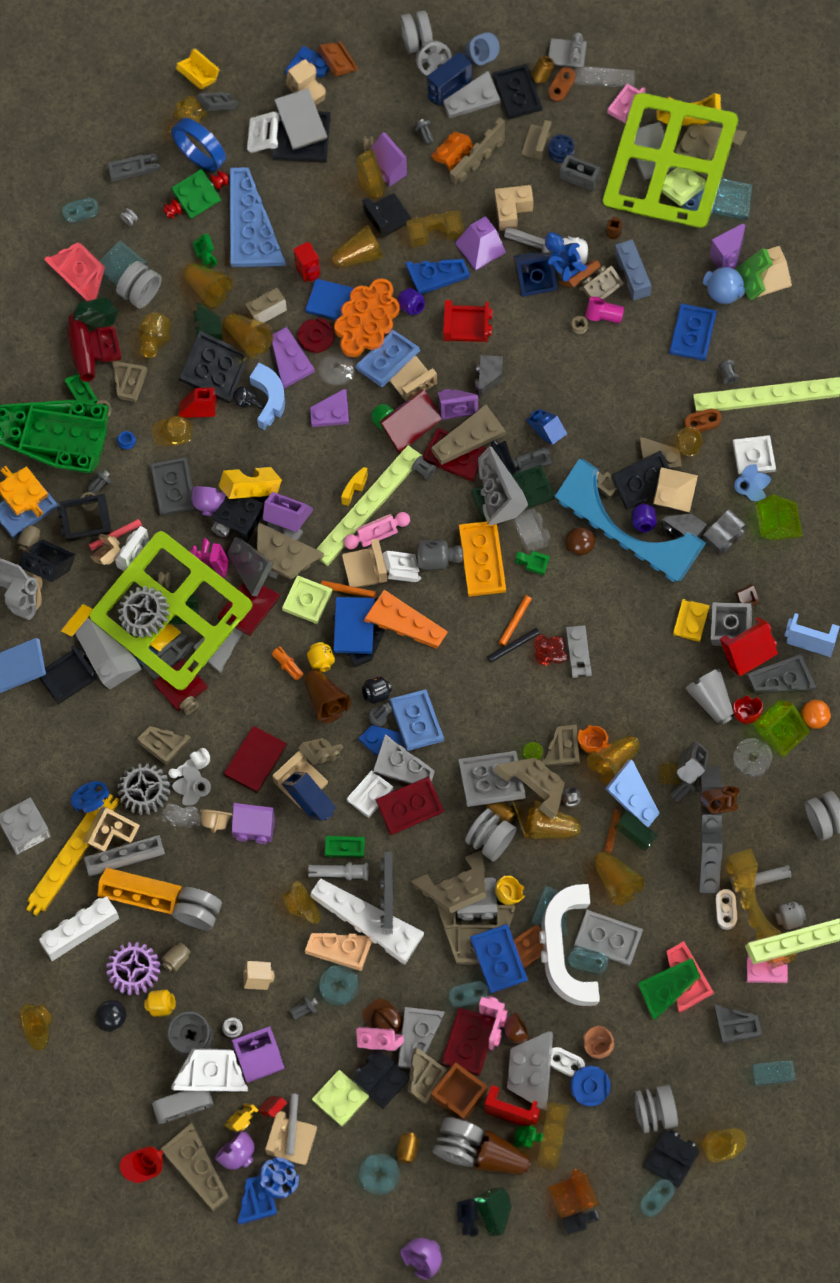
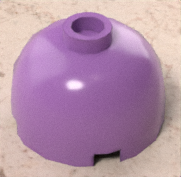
(207, 499)
(236, 1151)
(423, 1255)

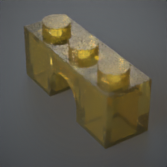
(448, 222)
(553, 1135)

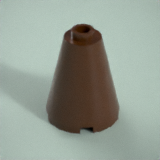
(326, 697)
(500, 1156)

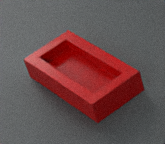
(272, 1106)

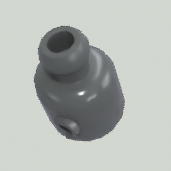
(435, 554)

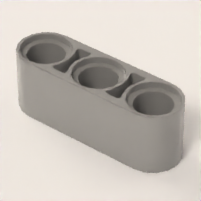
(179, 1104)

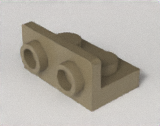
(601, 284)
(320, 751)

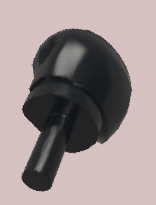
(245, 398)

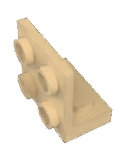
(413, 378)
(365, 566)
(297, 763)
(278, 1140)

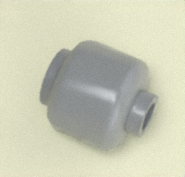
(790, 915)

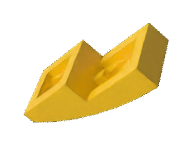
(356, 483)

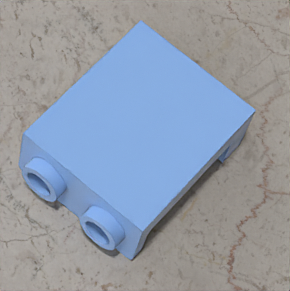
(811, 639)

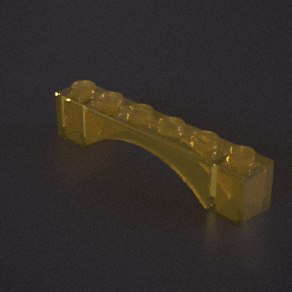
(744, 869)

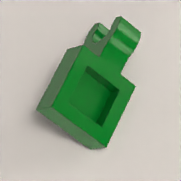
(203, 248)
(535, 562)
(526, 1136)

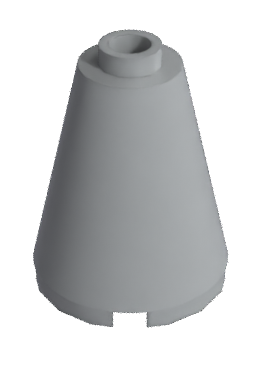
(712, 696)

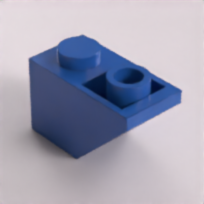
(547, 426)

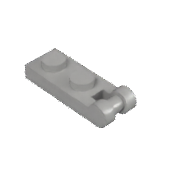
(578, 651)

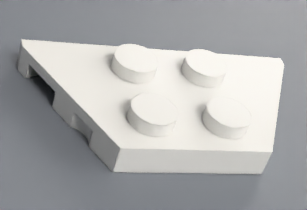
(210, 1072)

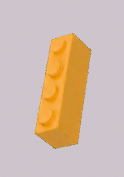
(139, 890)

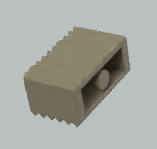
(266, 306)

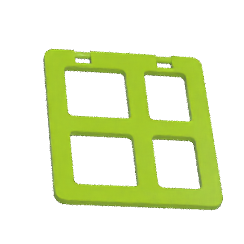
(667, 158)
(200, 573)

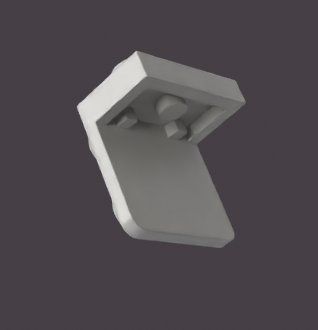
(484, 908)

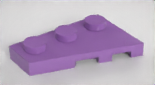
(290, 358)

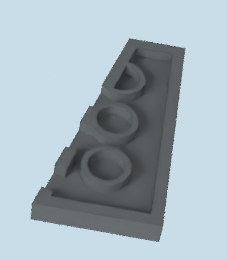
(387, 885)

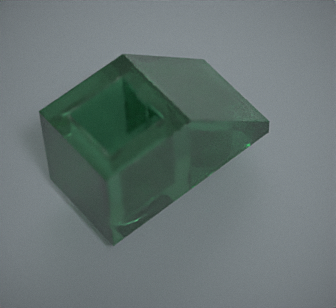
(96, 312)
(208, 322)

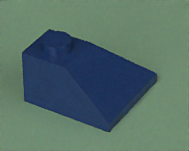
(535, 273)

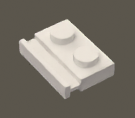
(401, 566)
(367, 791)

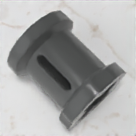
(728, 371)
(419, 463)

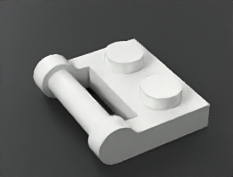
(258, 132)

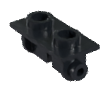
(503, 453)

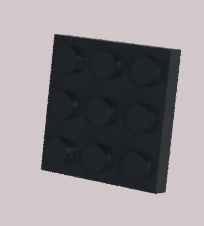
(311, 153)
(214, 366)

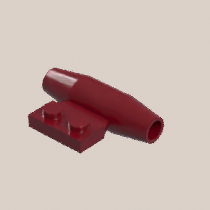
(86, 347)

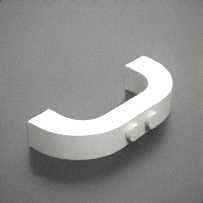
(551, 936)

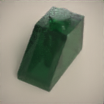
(495, 1210)

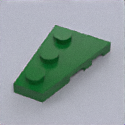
(667, 986)

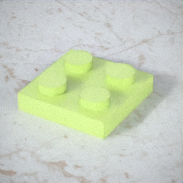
(682, 185)
(307, 599)
(340, 1098)

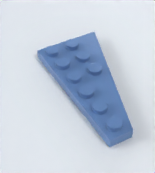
(251, 232)

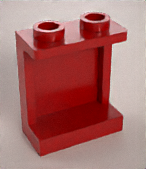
(467, 322)
(750, 647)
(510, 1112)

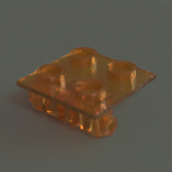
(573, 1194)

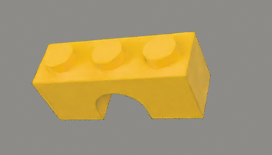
(238, 485)

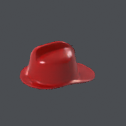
(142, 1164)

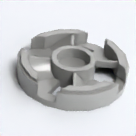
(432, 57)

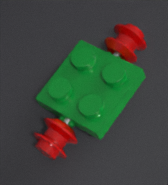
(195, 194)

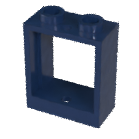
(449, 78)
(309, 796)

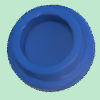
(126, 440)

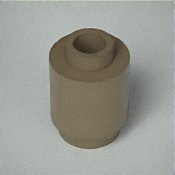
(28, 537)
(175, 957)

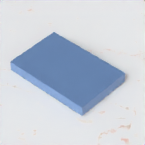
(388, 360)
(15, 524)
(21, 664)
(416, 720)

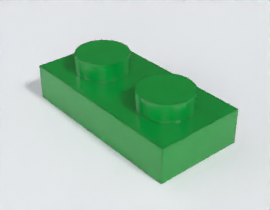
(80, 390)
(345, 847)

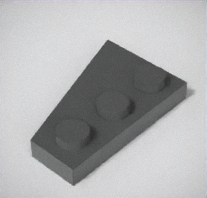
(782, 677)

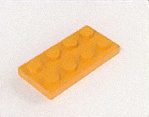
(482, 559)

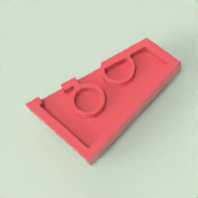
(700, 989)

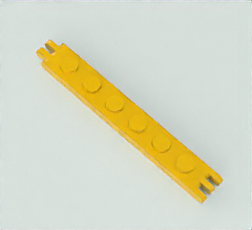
(65, 862)

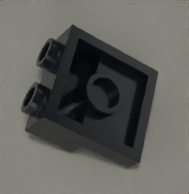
(380, 1078)
(672, 1157)

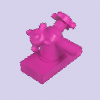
(216, 559)

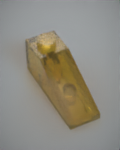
(370, 175)

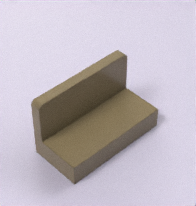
(537, 140)

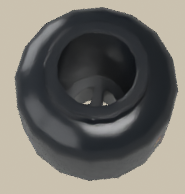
(376, 690)

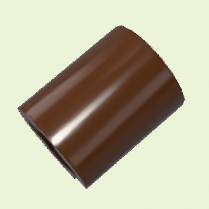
(614, 228)

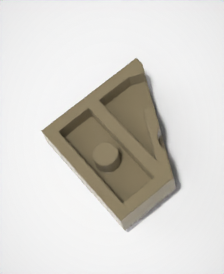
(564, 747)

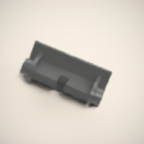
(532, 459)

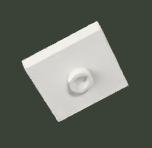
(754, 451)

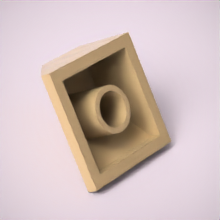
(777, 275)
(675, 489)

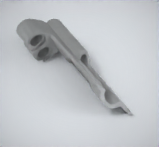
(21, 589)

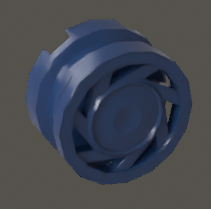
(561, 148)

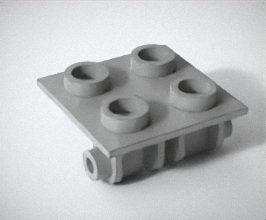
(568, 51)

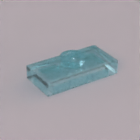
(773, 1072)

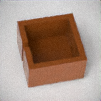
(459, 1092)

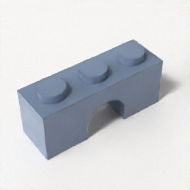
(630, 261)

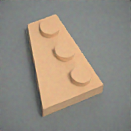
(340, 949)

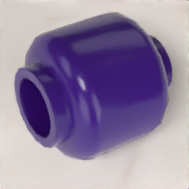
(411, 301)
(644, 518)

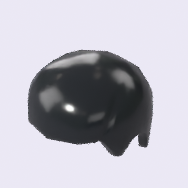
(110, 1015)

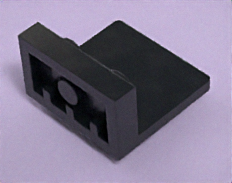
(386, 214)
(240, 515)

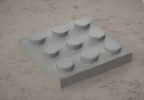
(484, 785)

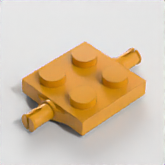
(22, 491)

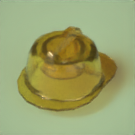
(172, 431)
(301, 904)
(36, 1023)
(723, 1144)

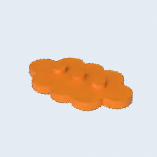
(366, 317)

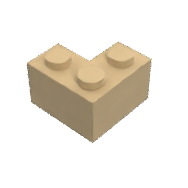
(303, 77)
(510, 202)
(108, 824)

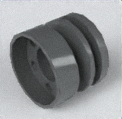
(188, 1023)

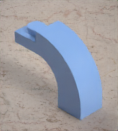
(270, 383)

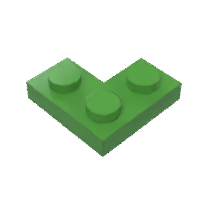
(751, 270)

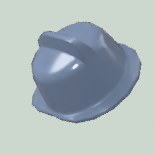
(482, 49)

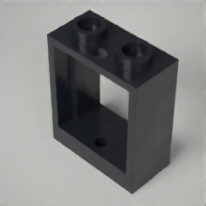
(62, 513)
(51, 565)

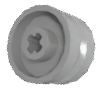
(415, 31)
(138, 284)
(824, 814)
(197, 908)

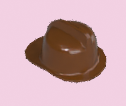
(383, 1016)

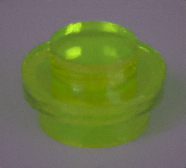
(533, 750)

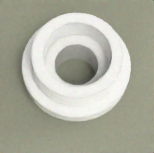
(232, 1021)

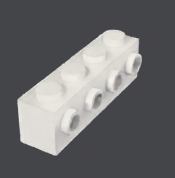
(79, 928)

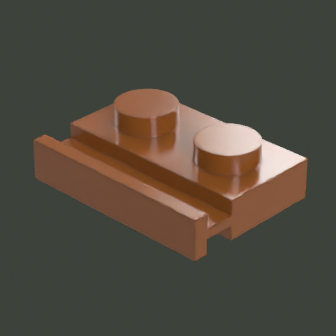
(337, 58)
(575, 280)
(529, 946)

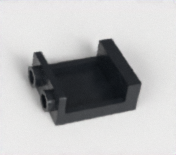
(68, 675)

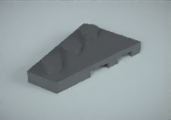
(250, 564)

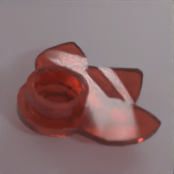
(552, 648)

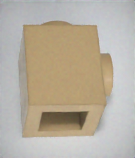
(258, 975)

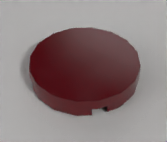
(316, 335)

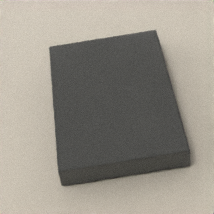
(172, 486)

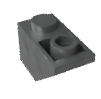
(489, 373)
(680, 524)

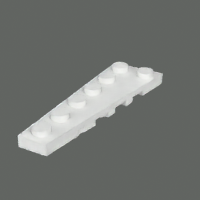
(368, 920)

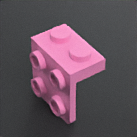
(493, 1008)

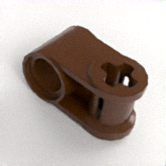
(720, 799)

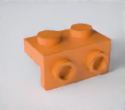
(453, 150)

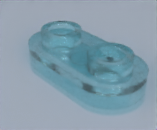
(80, 209)
(588, 960)
(468, 994)
(656, 1198)

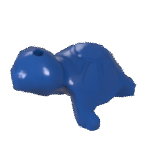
(563, 257)

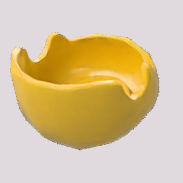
(509, 890)

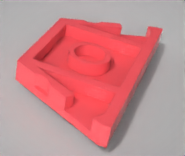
(79, 269)

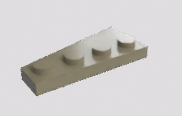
(492, 139)
(470, 435)
(193, 1163)

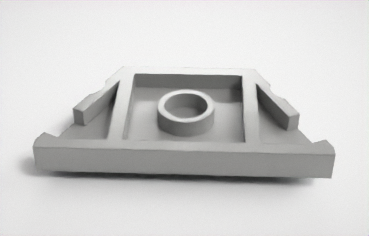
(531, 1069)

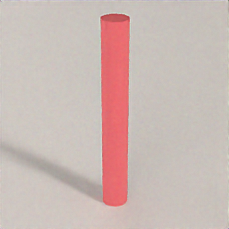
(117, 533)

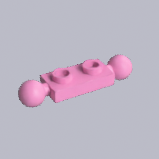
(377, 529)

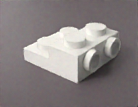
(134, 545)

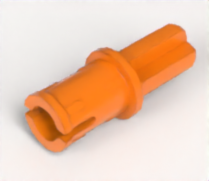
(287, 663)

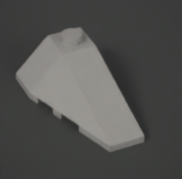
(501, 493)
(107, 656)

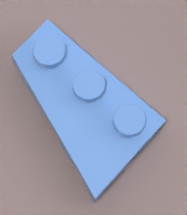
(632, 793)

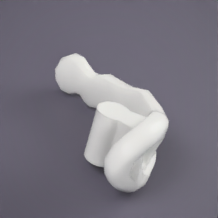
(198, 760)

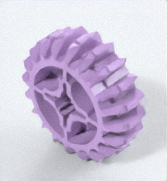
(141, 969)

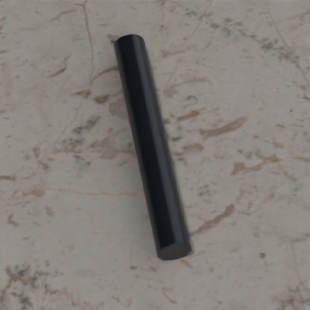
(513, 645)

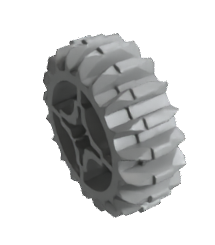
(146, 597)
(151, 787)

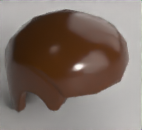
(580, 541)
(516, 1029)

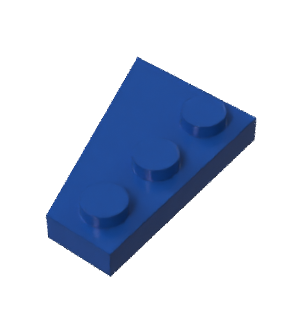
(436, 275)

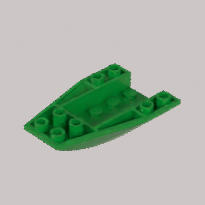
(56, 432)

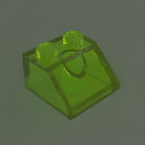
(778, 518)
(782, 727)

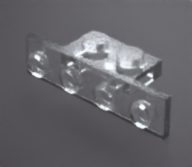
(602, 76)

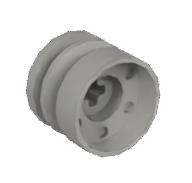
(488, 833)
(656, 1108)
(459, 1138)

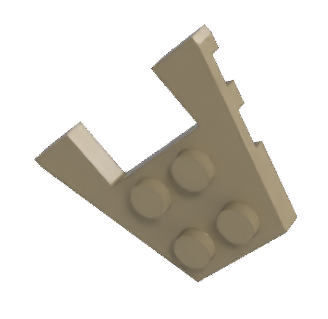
(702, 142)
(539, 779)
(459, 890)
(460, 935)

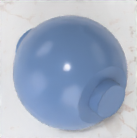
(724, 285)

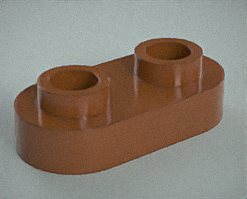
(562, 84)
(701, 419)

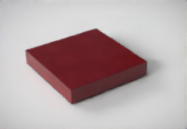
(176, 696)

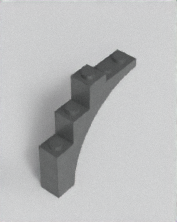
(710, 836)

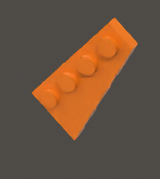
(397, 616)

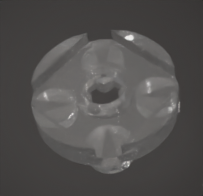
(758, 749)
(181, 816)

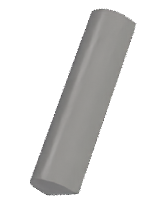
(124, 855)

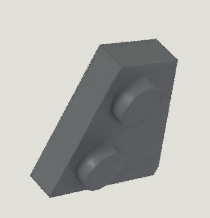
(736, 1025)

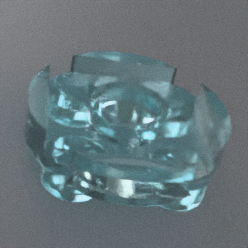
(334, 975)
(388, 1167)

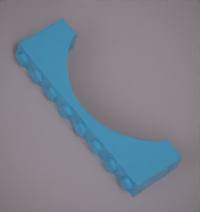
(582, 495)

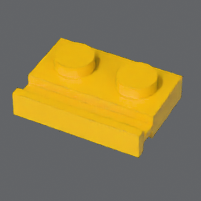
(691, 620)
(241, 1118)

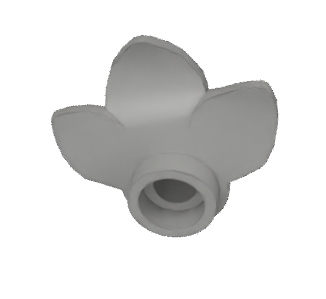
(189, 786)

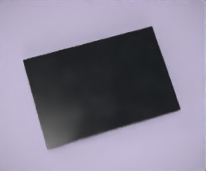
(517, 91)
(639, 479)

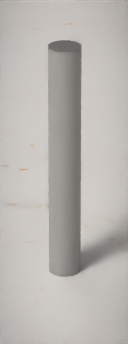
(292, 1124)

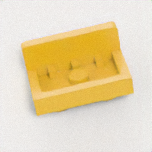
(198, 69)

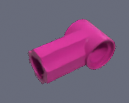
(598, 310)

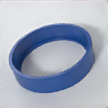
(205, 138)

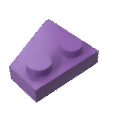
(331, 411)

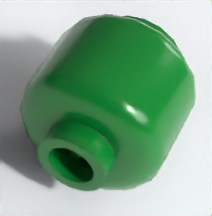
(380, 413)

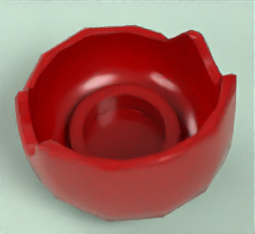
(747, 709)

